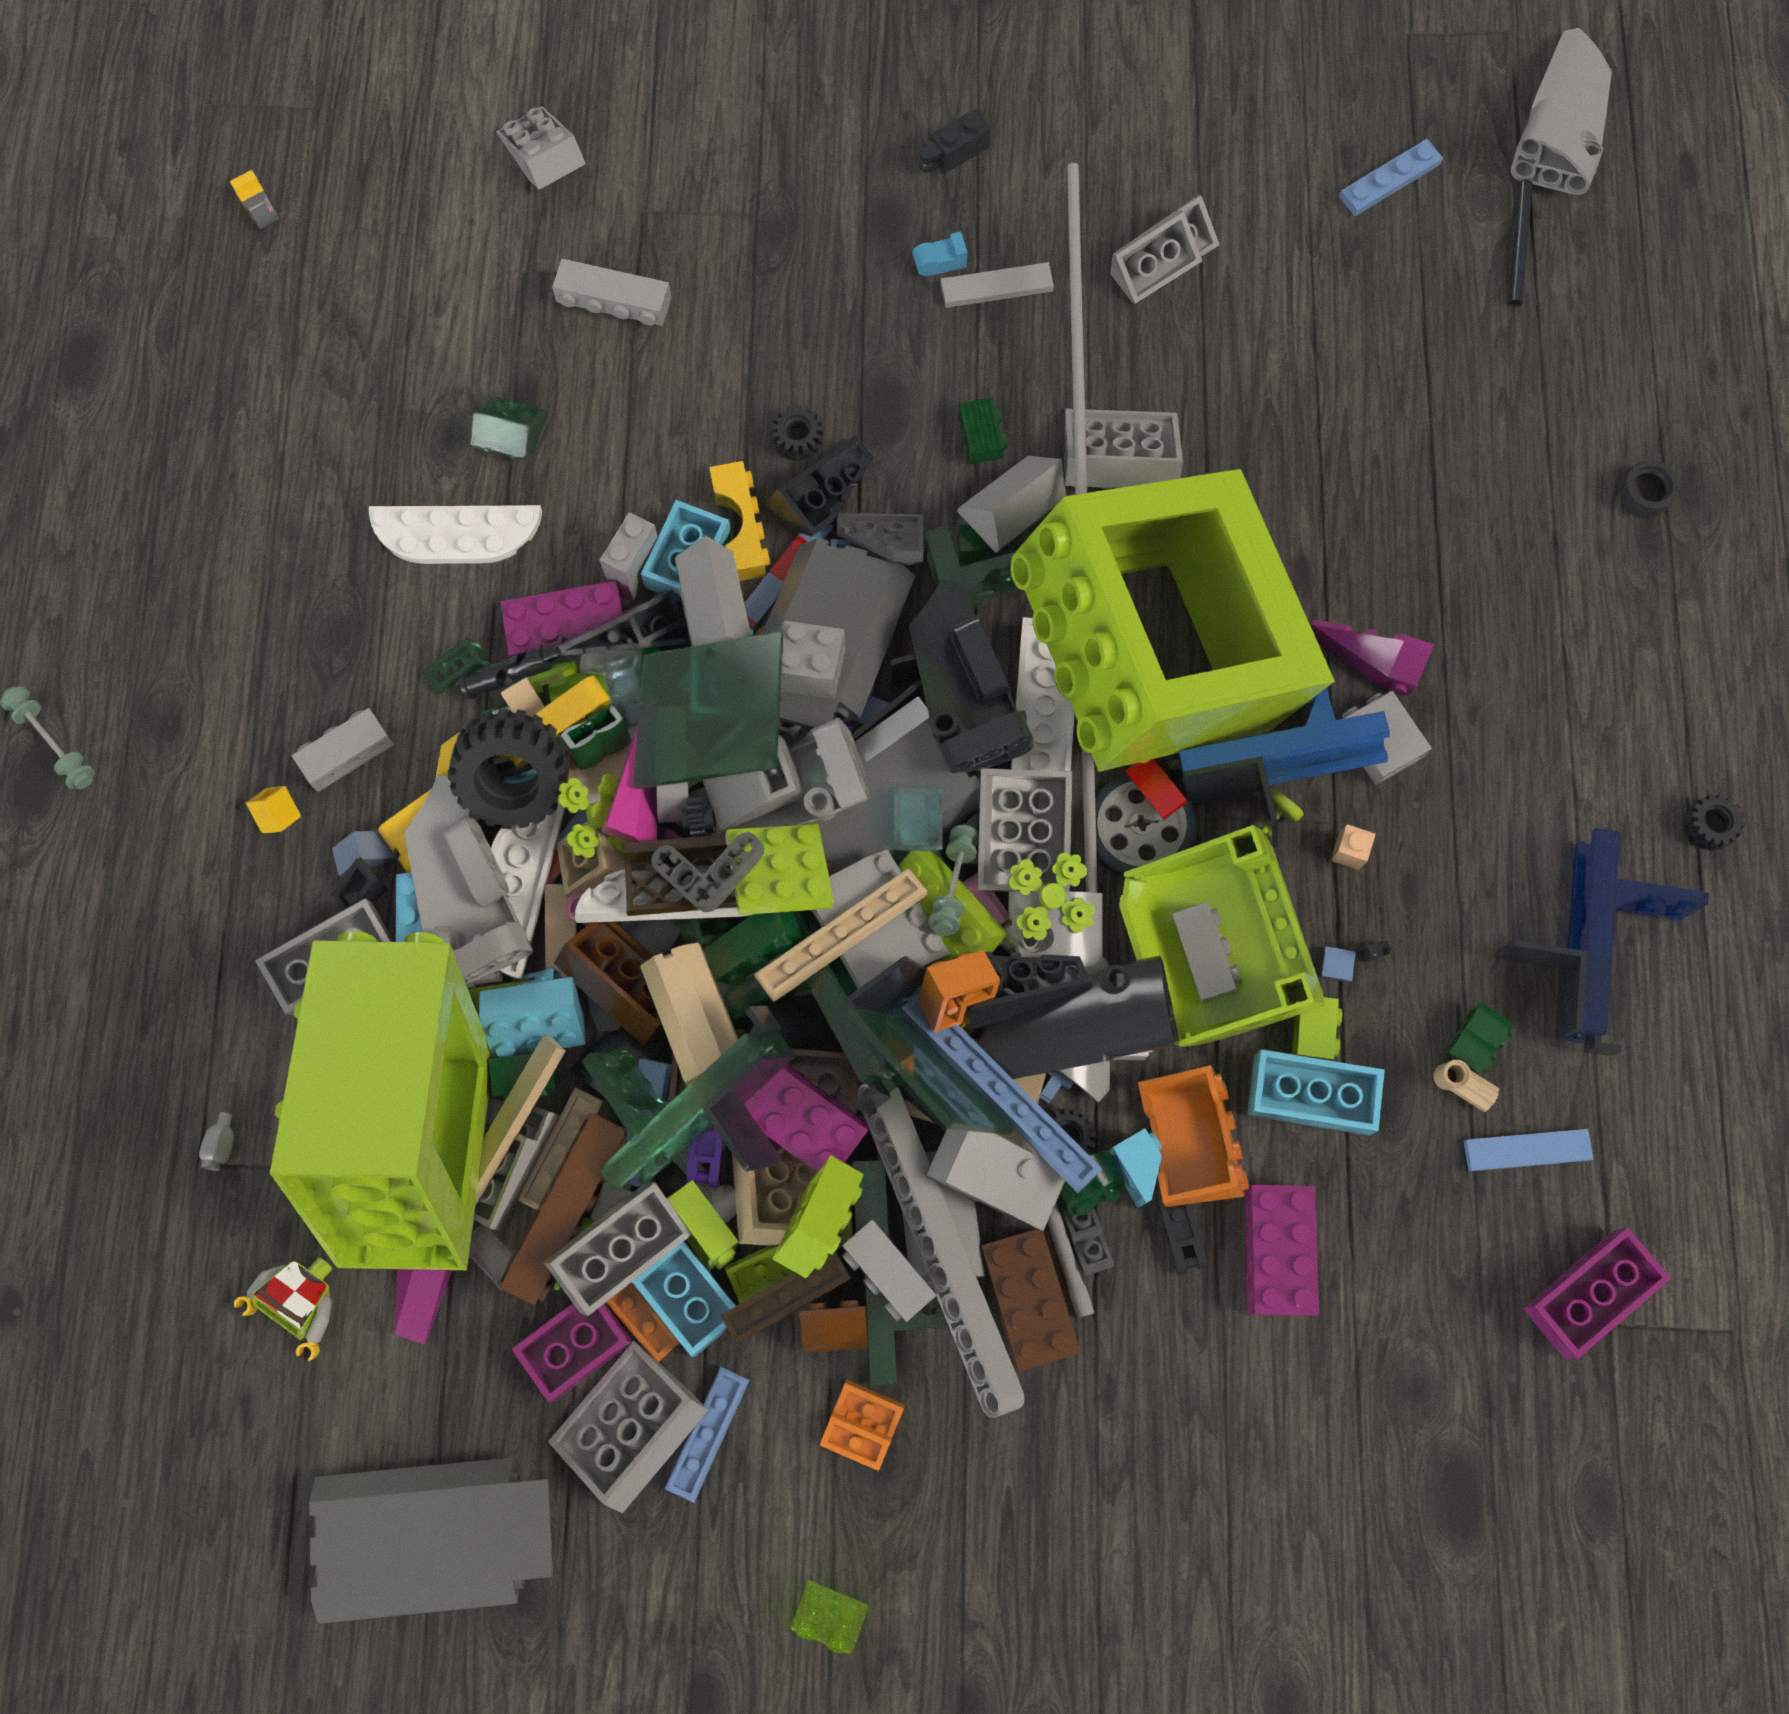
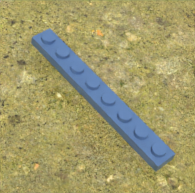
(1007, 1098)

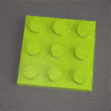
(788, 875)

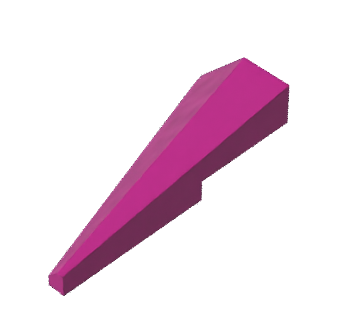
(632, 811)

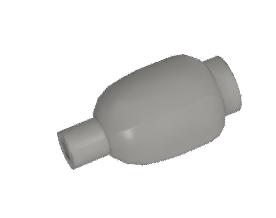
(217, 1143)

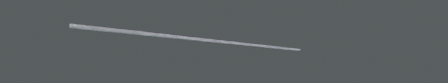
(1080, 479)

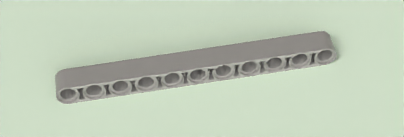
(944, 1257)

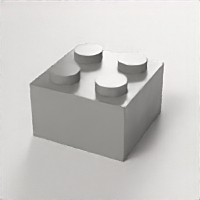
(812, 659)

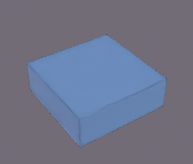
(1337, 964)

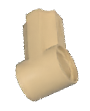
(1467, 1085)

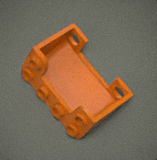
(1194, 1136)

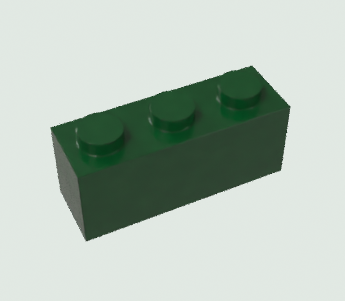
(751, 946)

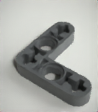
(703, 882)

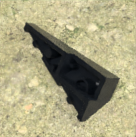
(648, 624)

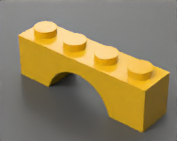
(731, 490)

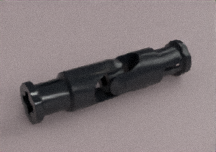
(528, 664)

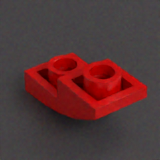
(1156, 788)

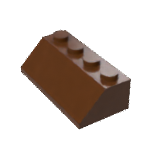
(608, 970)

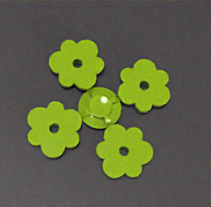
(574, 797)
(1051, 896)

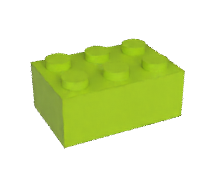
(819, 1217)

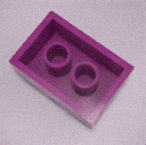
(570, 1349)

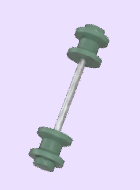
(26, 710)
(946, 908)

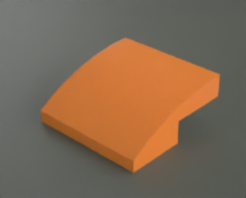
(862, 1425)

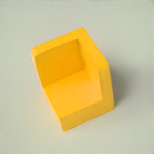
(273, 809)

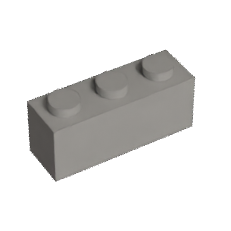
(342, 749)
(1207, 952)
(887, 1272)

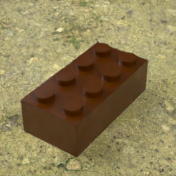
(1029, 1300)

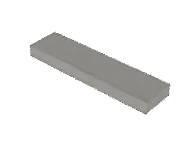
(997, 285)

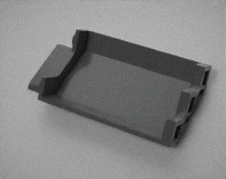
(845, 593)
(895, 756)
(426, 1539)

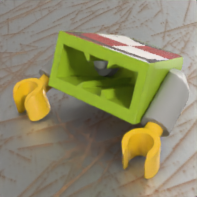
(294, 1300)

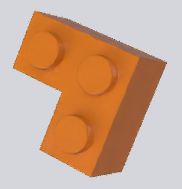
(954, 986)

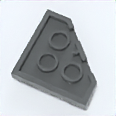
(889, 535)

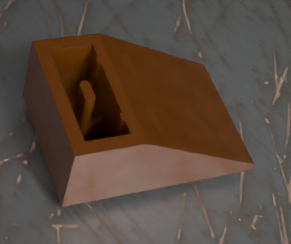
(833, 1328)

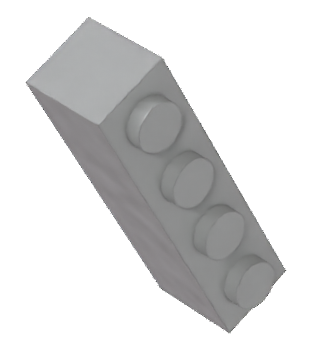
(612, 292)

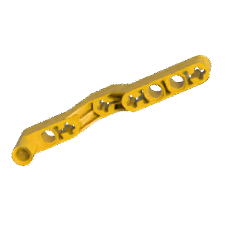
(563, 712)

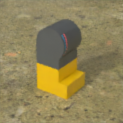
(254, 199)

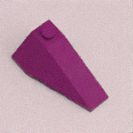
(1385, 661)
(418, 1301)

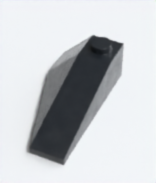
(1026, 984)

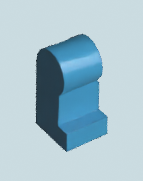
(941, 255)

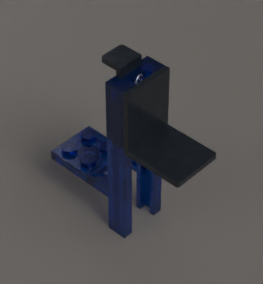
(1588, 959)

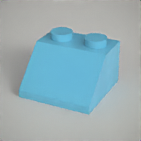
(1139, 1164)

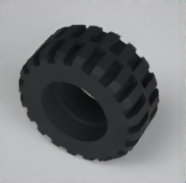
(502, 801)

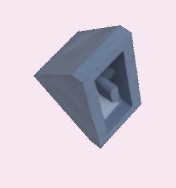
(363, 844)

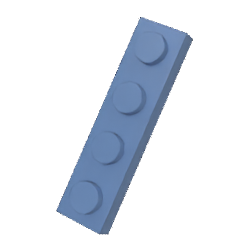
(1390, 177)

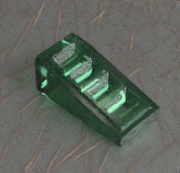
(459, 651)

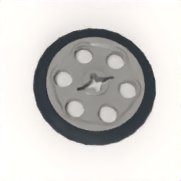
(1115, 795)

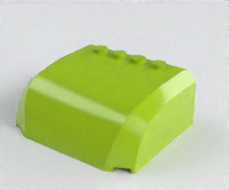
(1258, 918)

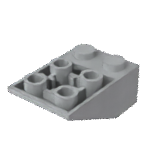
(541, 147)
(753, 794)

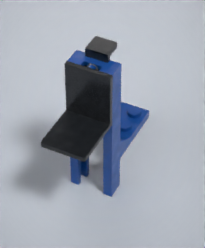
(1282, 756)

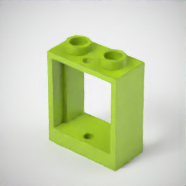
(710, 1235)

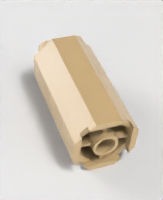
(689, 1008)

